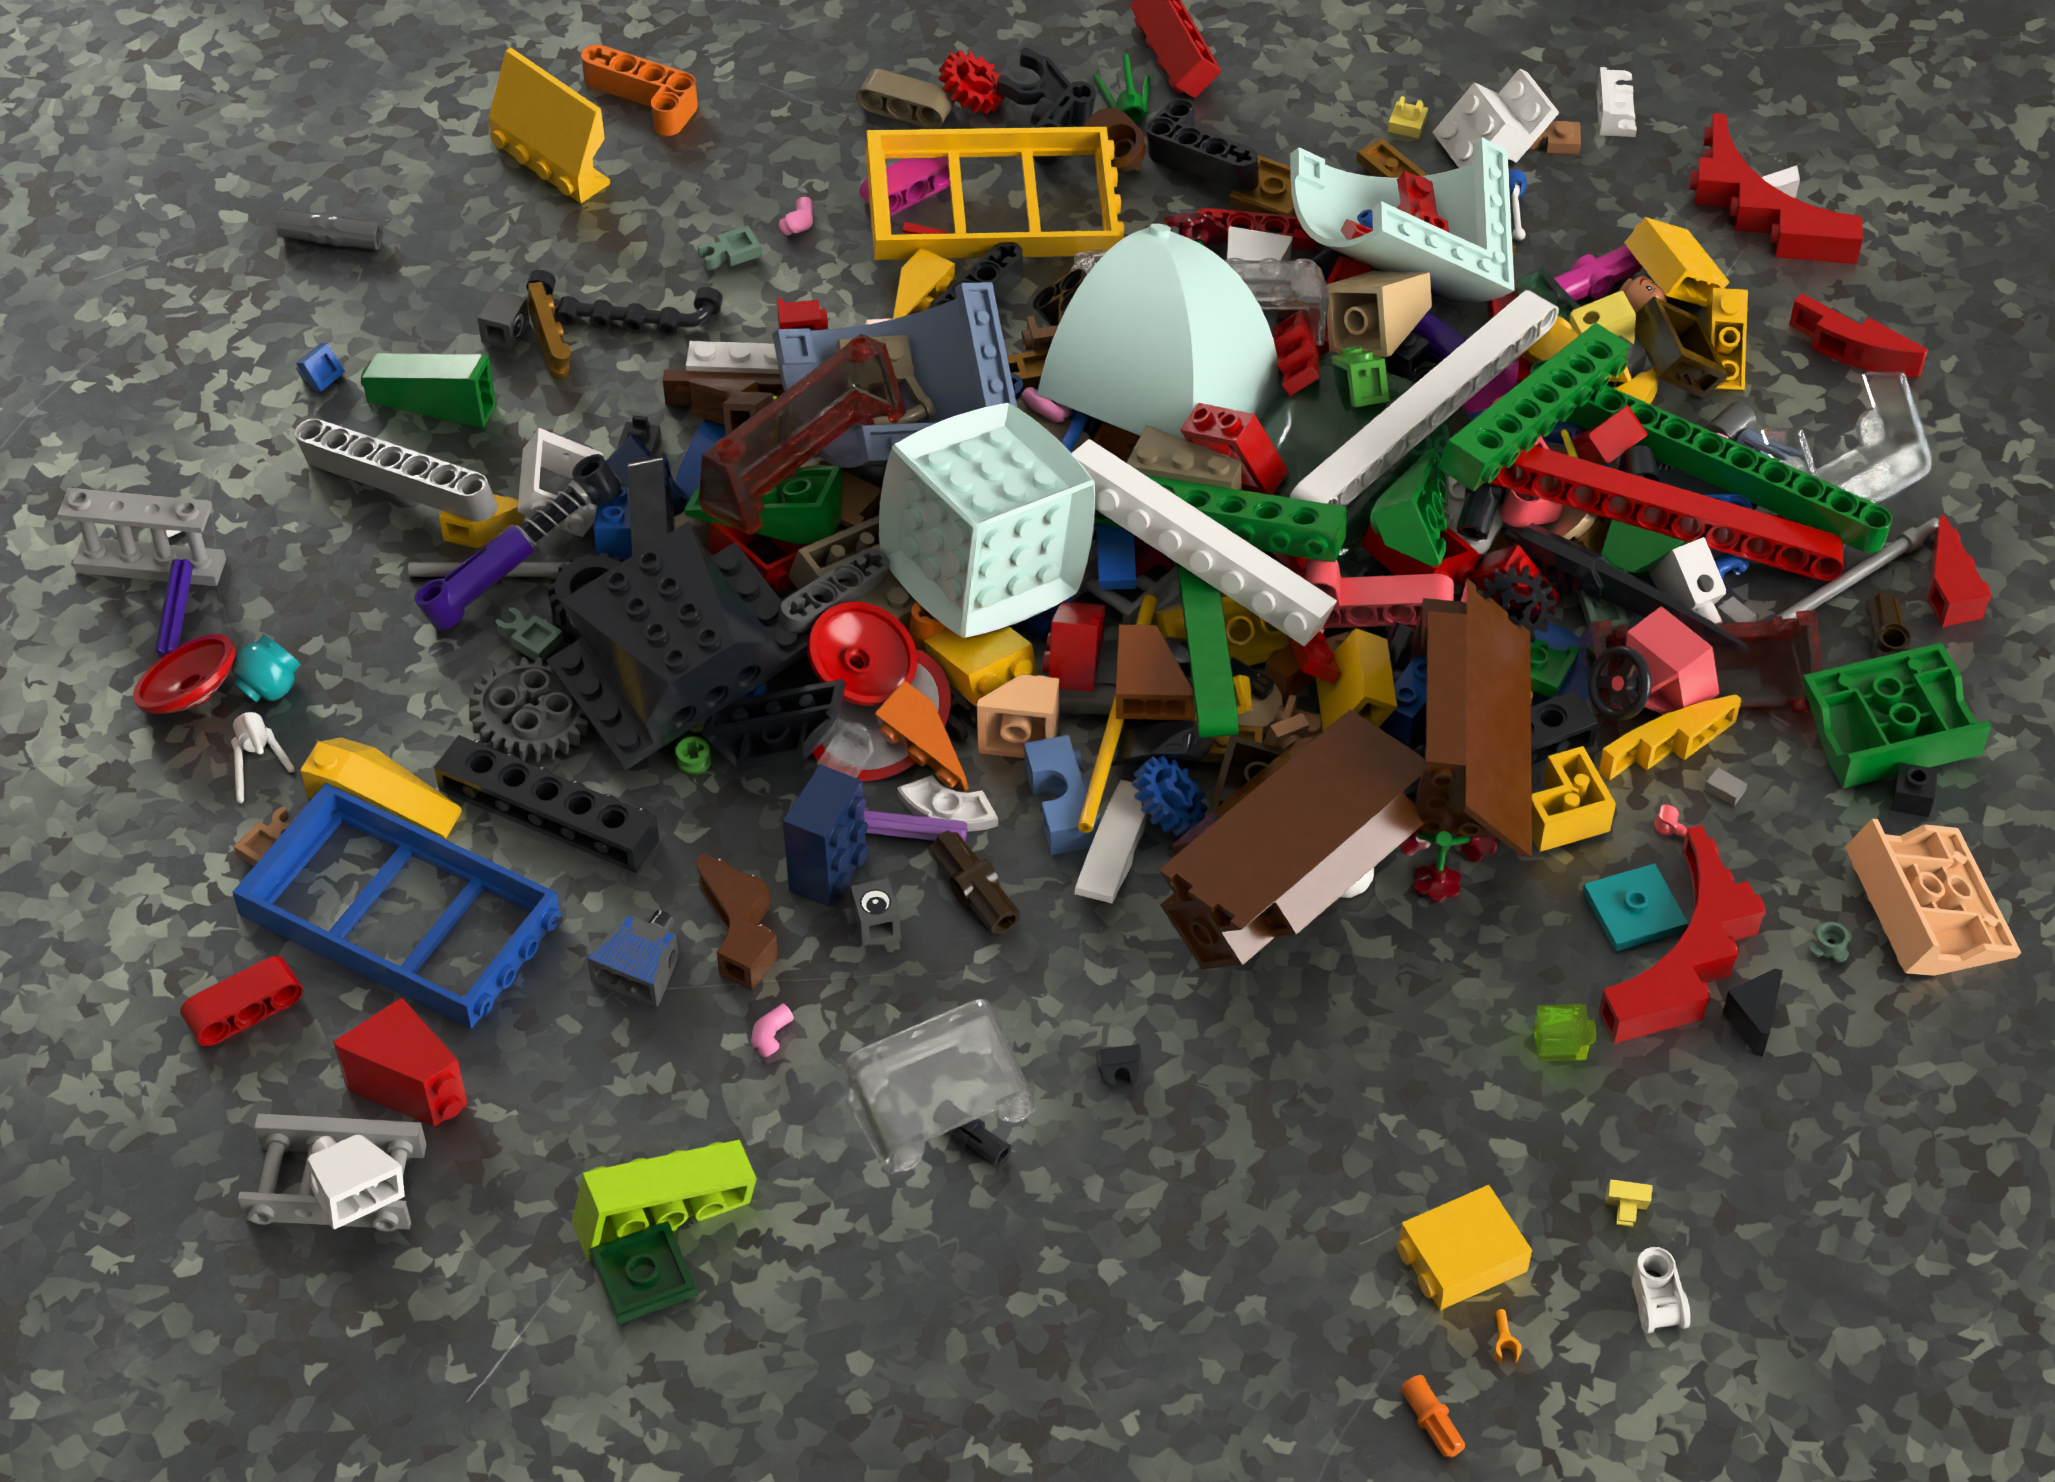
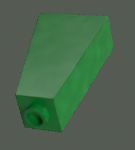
(433, 385)

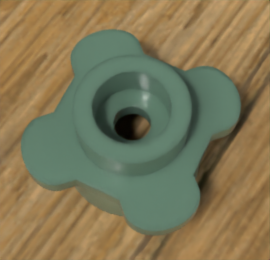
(1833, 933)

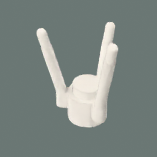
(253, 737)

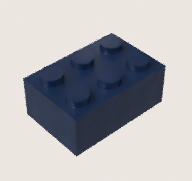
(825, 836)

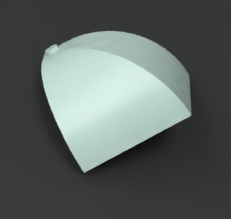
(1464, 264)
(1158, 334)

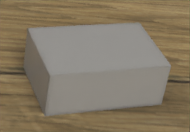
(1734, 611)
(1725, 786)

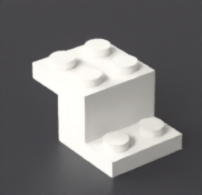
(1505, 118)

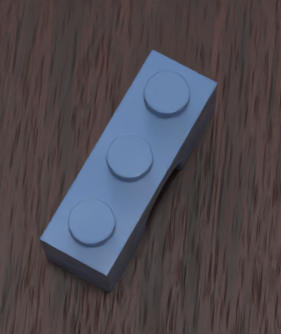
(1055, 769)

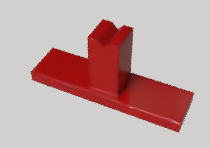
(911, 228)

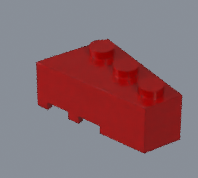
(1075, 645)

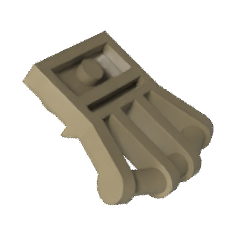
(904, 371)

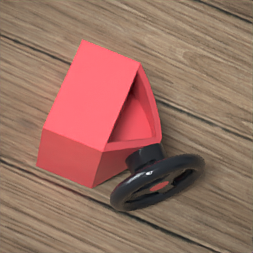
(1662, 670)

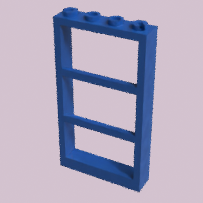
(311, 830)

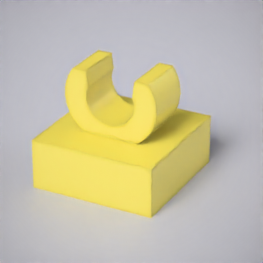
(1408, 118)
(1628, 1198)

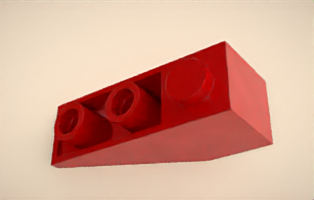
(1954, 584)

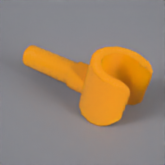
(1505, 1338)

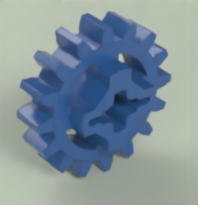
(1169, 795)

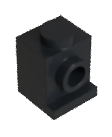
(1408, 355)

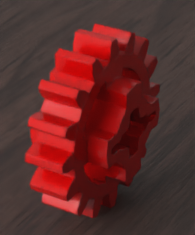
(971, 81)

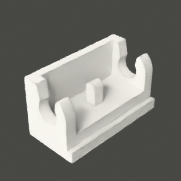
(1615, 104)

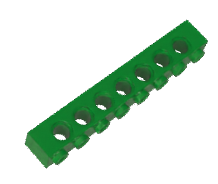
(1534, 407)
(1264, 520)

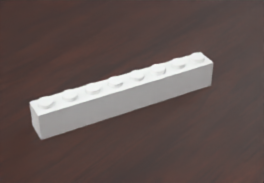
(1205, 546)

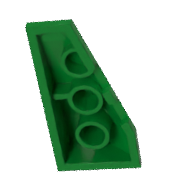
(796, 509)
(1412, 511)

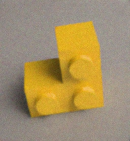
(1574, 801)

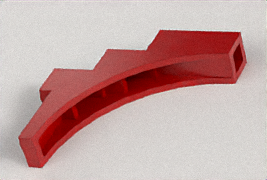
(1759, 207)
(1676, 987)

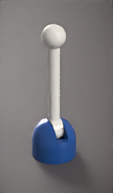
(1517, 191)

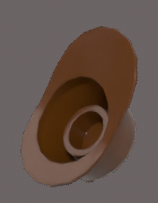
(1127, 138)

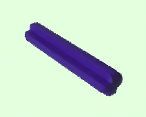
(174, 606)

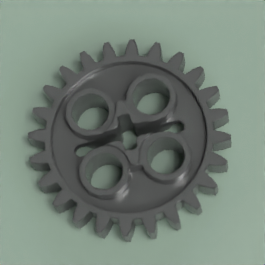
(526, 711)

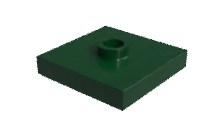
(643, 1272)

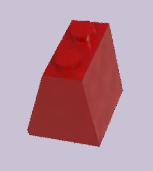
(402, 1065)

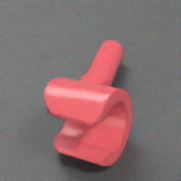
(1667, 823)

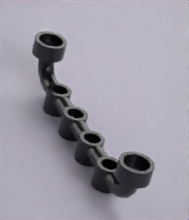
(706, 302)

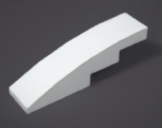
(1113, 846)

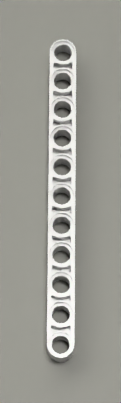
(1429, 402)

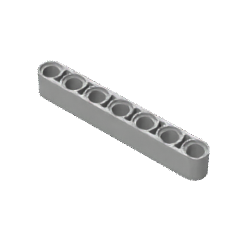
(396, 469)

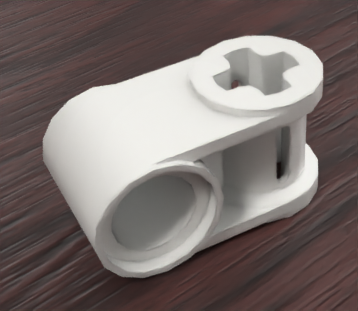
(1659, 1298)

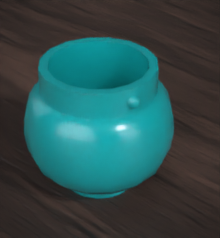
(264, 670)

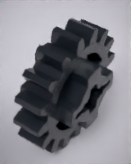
(1526, 596)

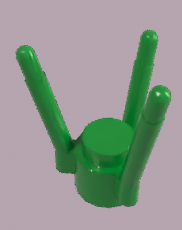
(1129, 100)

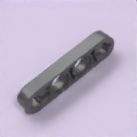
(828, 585)

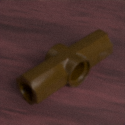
(1886, 625)
(974, 882)

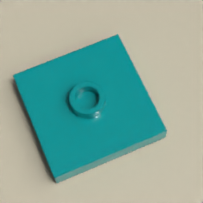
(1635, 907)

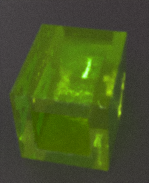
(1563, 1032)

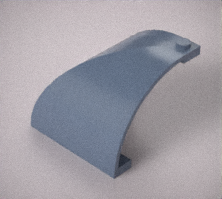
(955, 358)

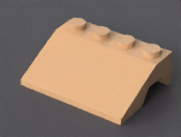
(1930, 899)

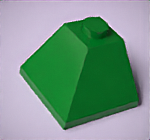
(1637, 548)

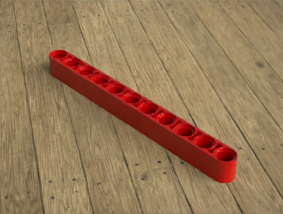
(1675, 512)

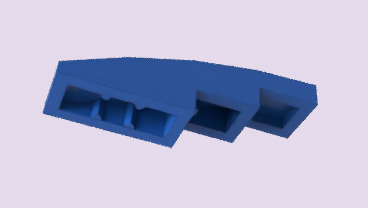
(1115, 558)

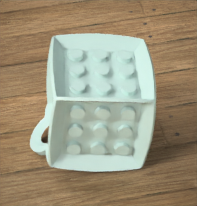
(986, 519)

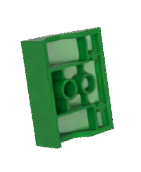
(1893, 712)

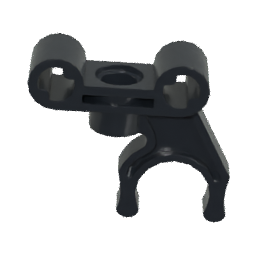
(1056, 98)

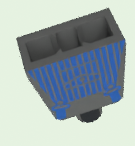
(637, 957)

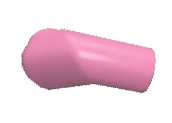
(766, 1028)

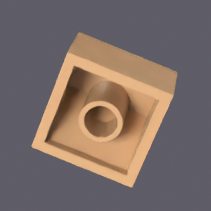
(1018, 714)

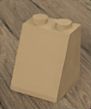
(1376, 310)

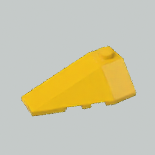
(380, 782)

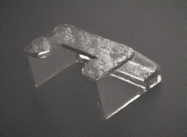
(1287, 286)

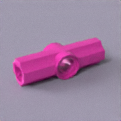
(1597, 275)

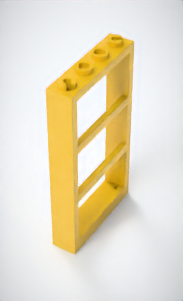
(991, 143)

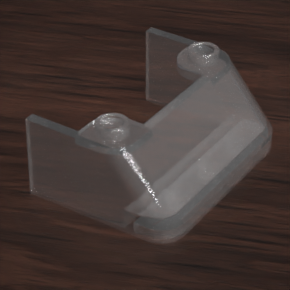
(1890, 448)

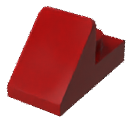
(1609, 437)

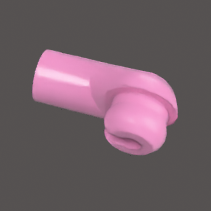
(798, 220)
(1053, 411)

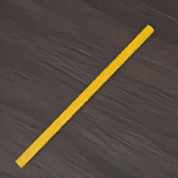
(1109, 741)

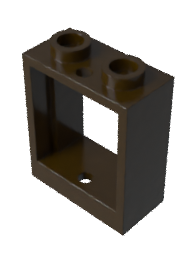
(1679, 345)

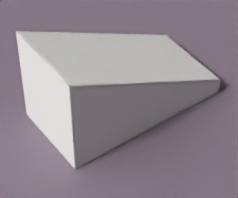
(1785, 180)

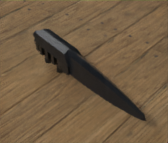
(1587, 570)

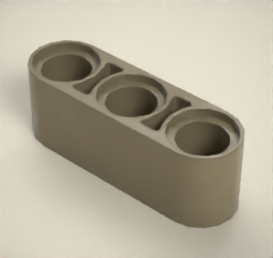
(905, 99)

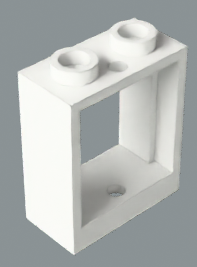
(548, 452)

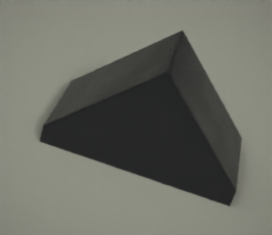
(1752, 1009)

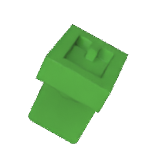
(1365, 375)

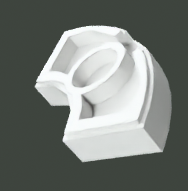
(931, 799)

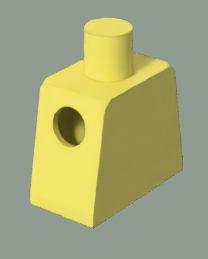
(1610, 312)

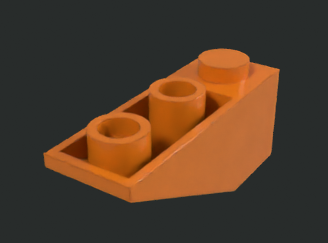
(916, 725)

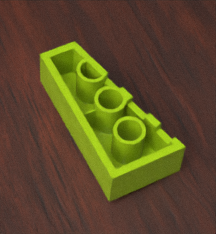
(659, 1190)

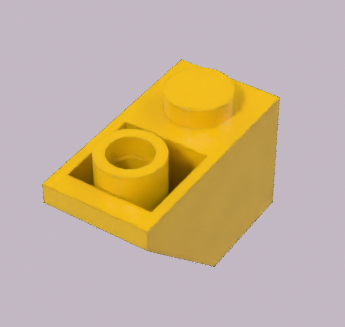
(478, 534)

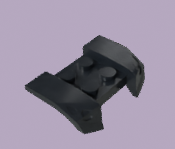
(1168, 738)

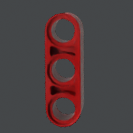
(241, 1001)

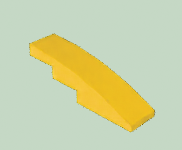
(1676, 732)

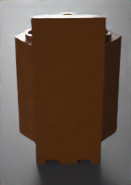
(1476, 721)
(1291, 841)

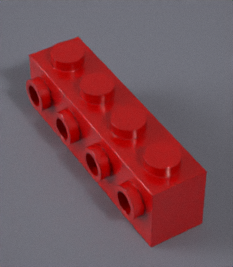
(1177, 44)

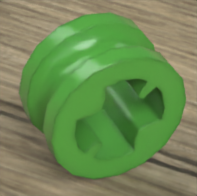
(696, 765)

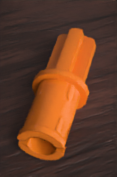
(1432, 1416)

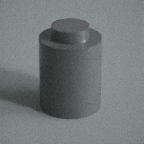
(1733, 420)

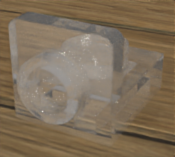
(848, 749)

